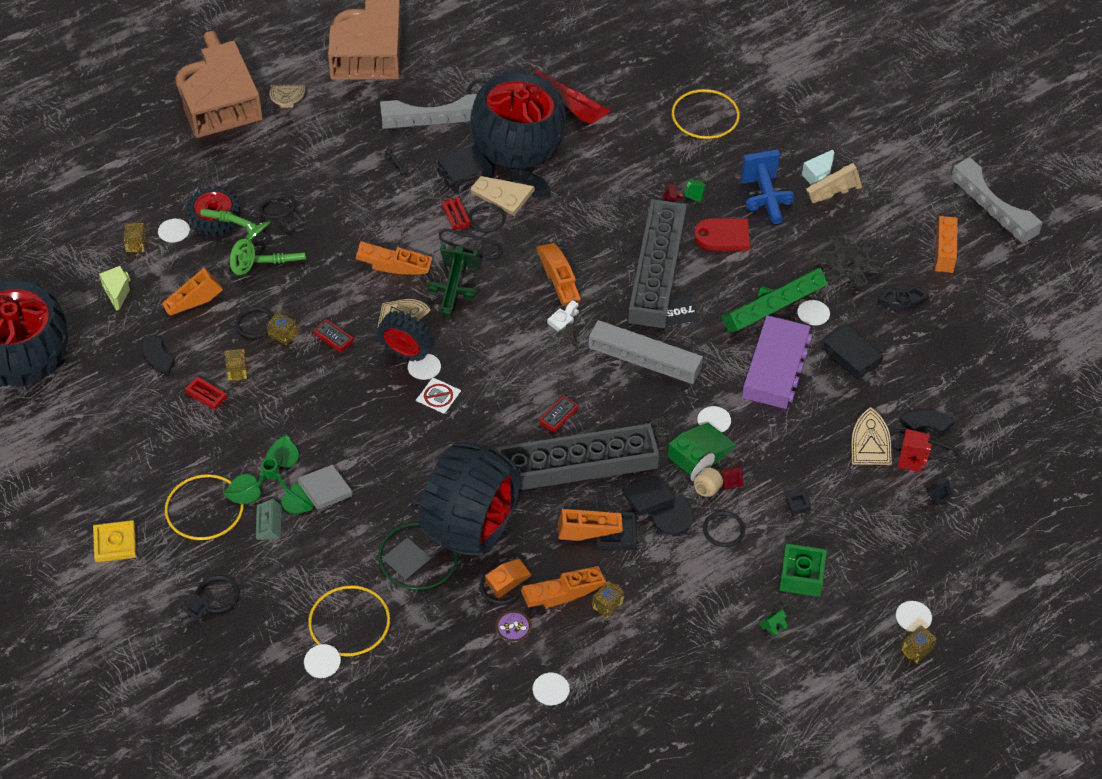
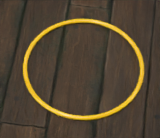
(705, 137)
(199, 538)
(351, 587)

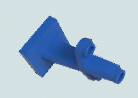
(762, 168)

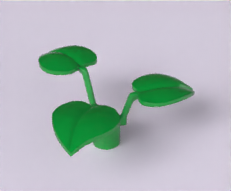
(281, 454)

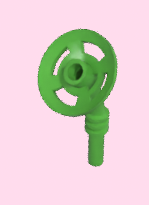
(226, 216)
(250, 257)

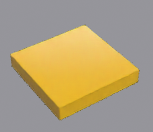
(114, 541)

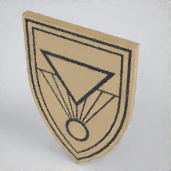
(287, 95)
(410, 306)
(871, 440)

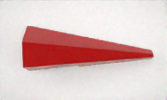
(578, 103)

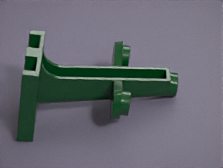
(458, 260)

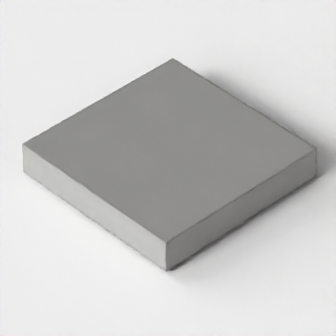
(324, 487)

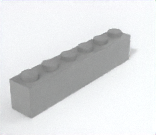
(645, 352)

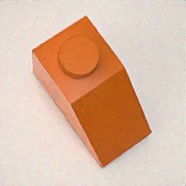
(507, 577)

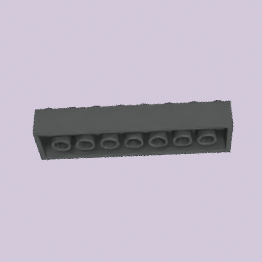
(657, 264)
(584, 456)

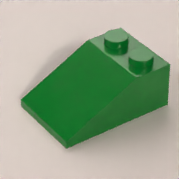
(697, 443)

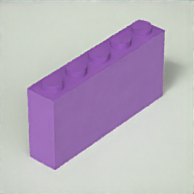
(777, 362)

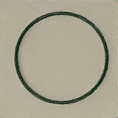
(404, 586)

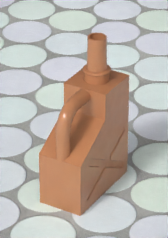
(366, 42)
(219, 91)

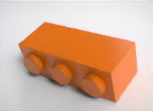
(946, 244)

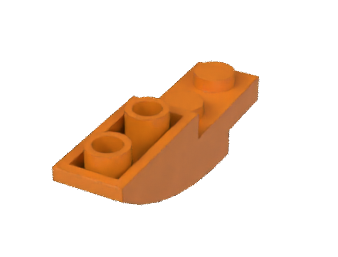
(398, 261)
(560, 272)
(565, 589)

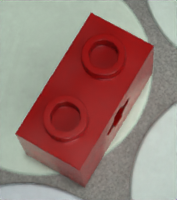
(914, 451)

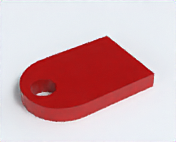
(723, 234)

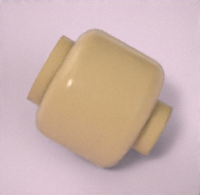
(708, 482)

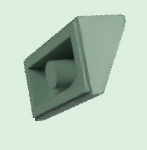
(268, 520)

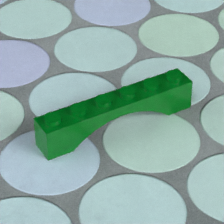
(775, 300)

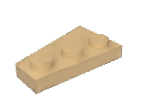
(837, 182)
(505, 194)

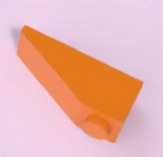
(194, 292)
(587, 524)

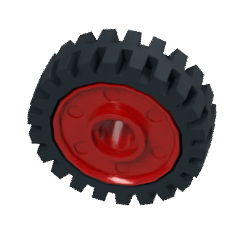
(213, 200)
(405, 336)

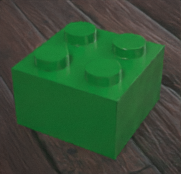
(803, 570)

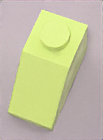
(115, 285)

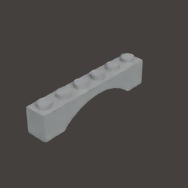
(399, 114)
(1019, 222)

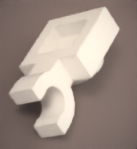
(561, 318)

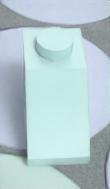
(818, 167)

